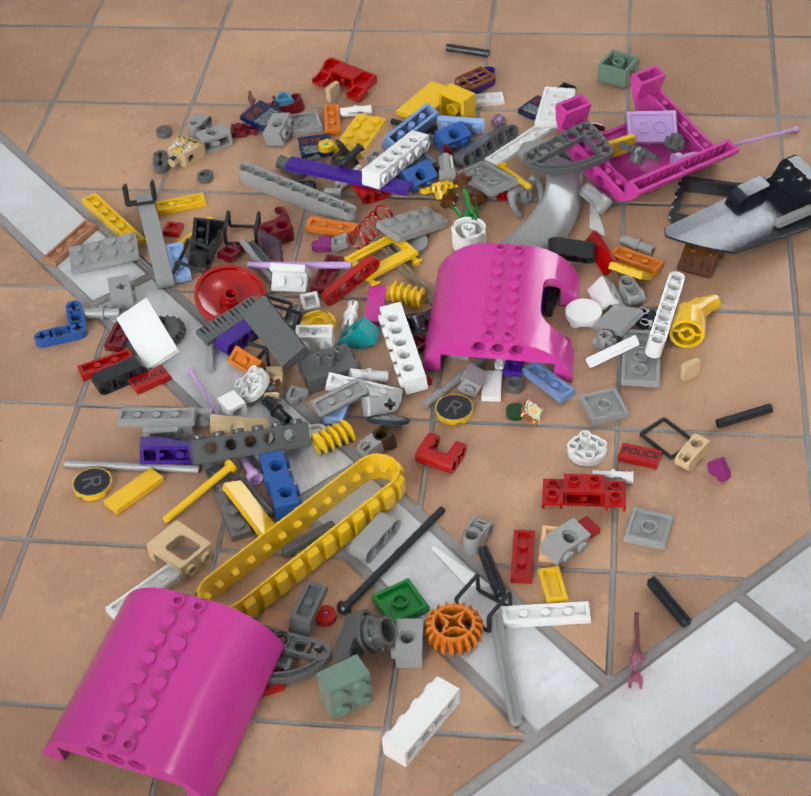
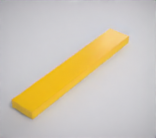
(110, 217)

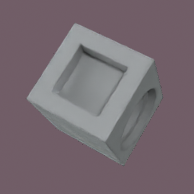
(471, 380)

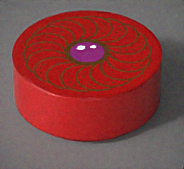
(326, 616)

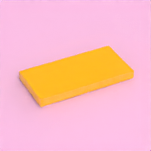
(428, 94)

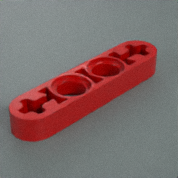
(370, 265)

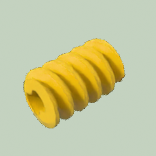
(406, 295)
(332, 435)

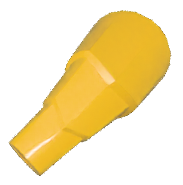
(690, 320)

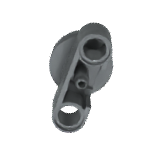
(364, 633)

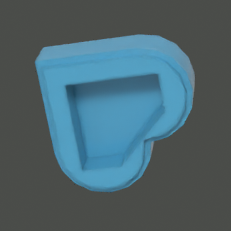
(283, 99)

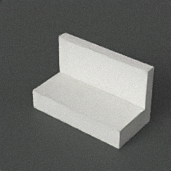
(605, 293)

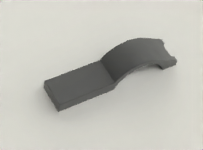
(303, 618)

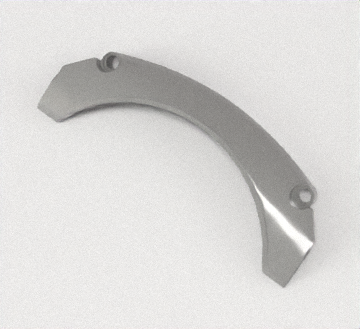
(557, 208)

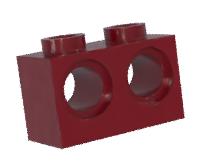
(279, 228)

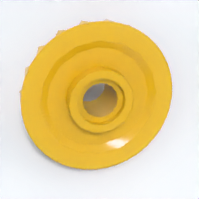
(440, 188)

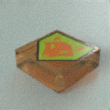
(531, 412)

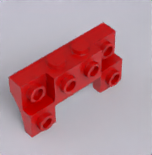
(348, 76)
(584, 491)

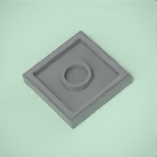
(306, 123)
(618, 319)
(604, 406)
(648, 528)

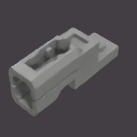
(180, 432)

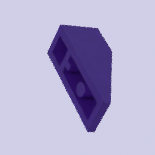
(163, 451)

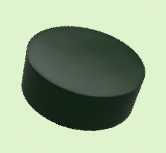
(513, 411)

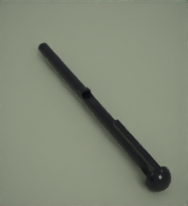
(345, 607)

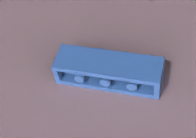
(419, 121)

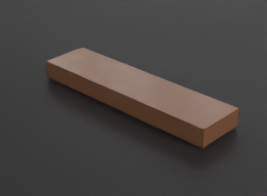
(75, 237)

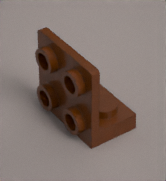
(698, 260)

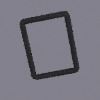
(642, 434)

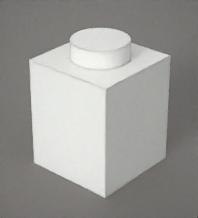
(232, 404)

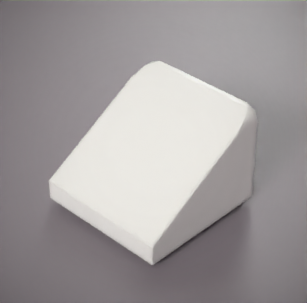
(309, 301)

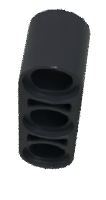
(573, 249)
(117, 375)

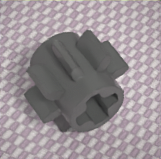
(674, 142)

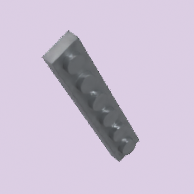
(234, 520)

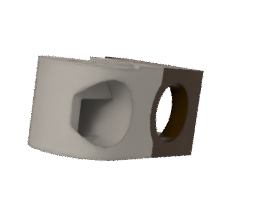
(377, 442)

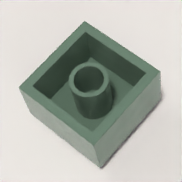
(618, 68)
(344, 687)

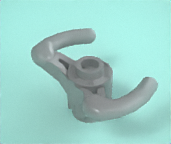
(521, 195)

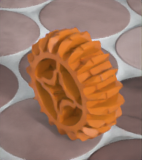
(454, 635)

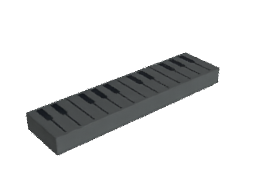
(210, 331)

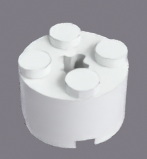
(467, 232)

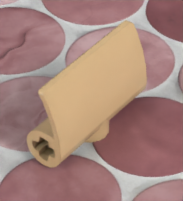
(227, 423)

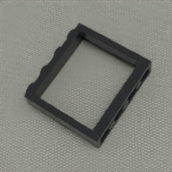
(701, 186)

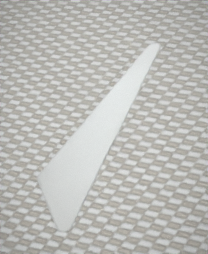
(595, 222)
(460, 571)

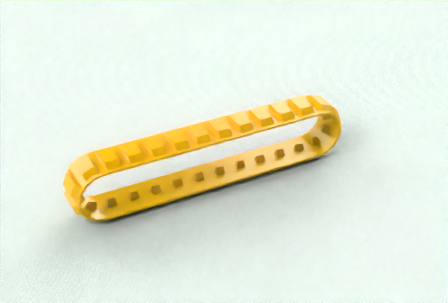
(251, 556)

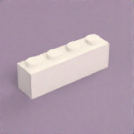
(421, 721)

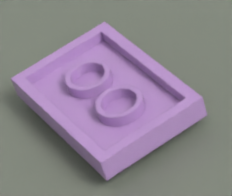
(651, 126)

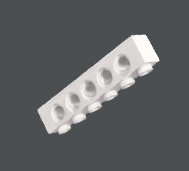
(395, 159)
(403, 348)

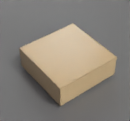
(332, 91)
(690, 369)

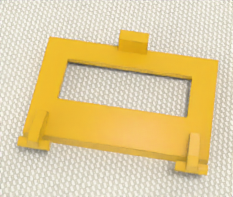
(407, 253)

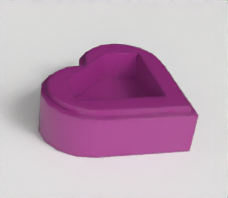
(323, 244)
(719, 468)

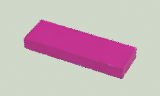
(375, 299)

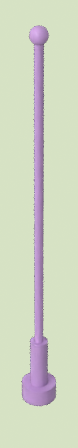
(677, 156)
(253, 475)

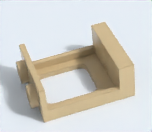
(170, 537)

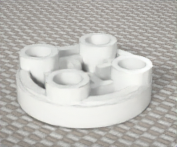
(583, 313)
(252, 384)
(587, 449)

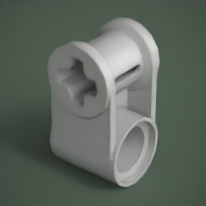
(198, 123)
(630, 291)
(375, 405)
(476, 535)

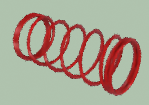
(361, 233)

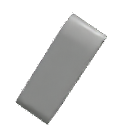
(374, 537)

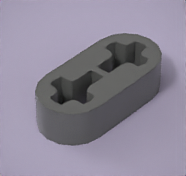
(160, 162)

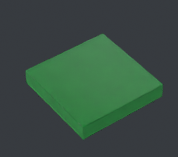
(400, 601)

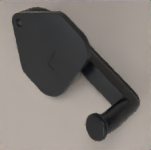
(345, 156)

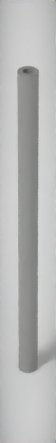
(132, 466)

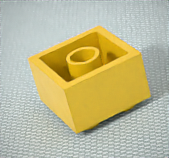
(457, 102)

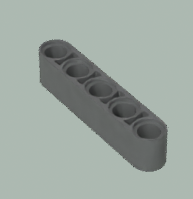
(485, 145)

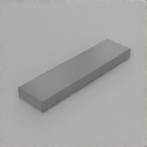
(156, 417)

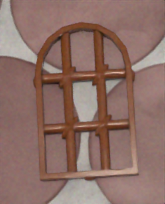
(474, 75)

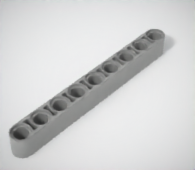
(297, 193)
(155, 242)

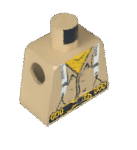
(185, 151)

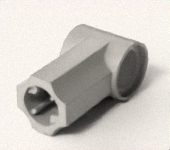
(446, 170)
(599, 201)

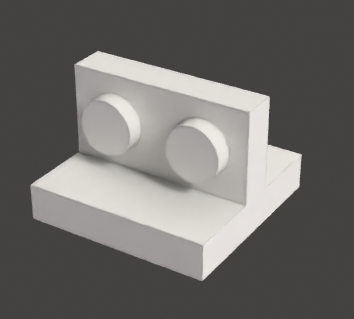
(289, 278)

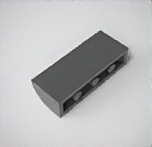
(275, 333)

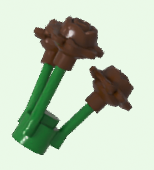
(475, 198)

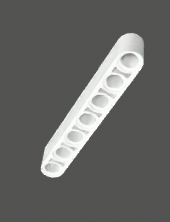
(664, 315)

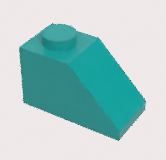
(359, 334)

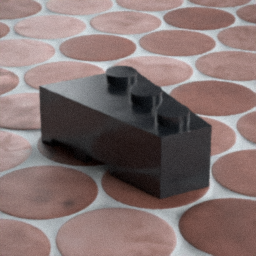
(208, 233)

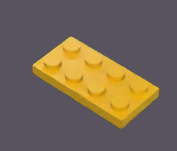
(362, 130)

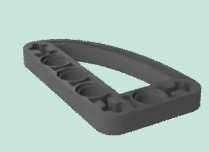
(586, 136)
(300, 674)

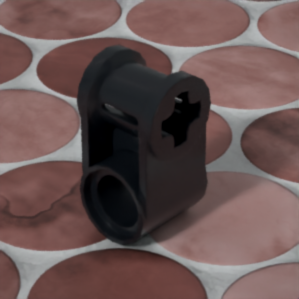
(416, 322)

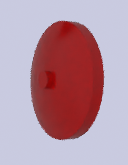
(225, 288)

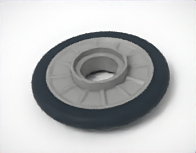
(388, 420)

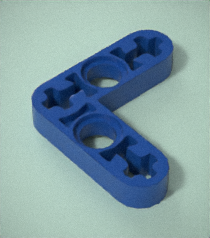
(49, 336)

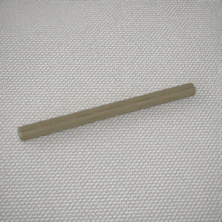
(408, 273)

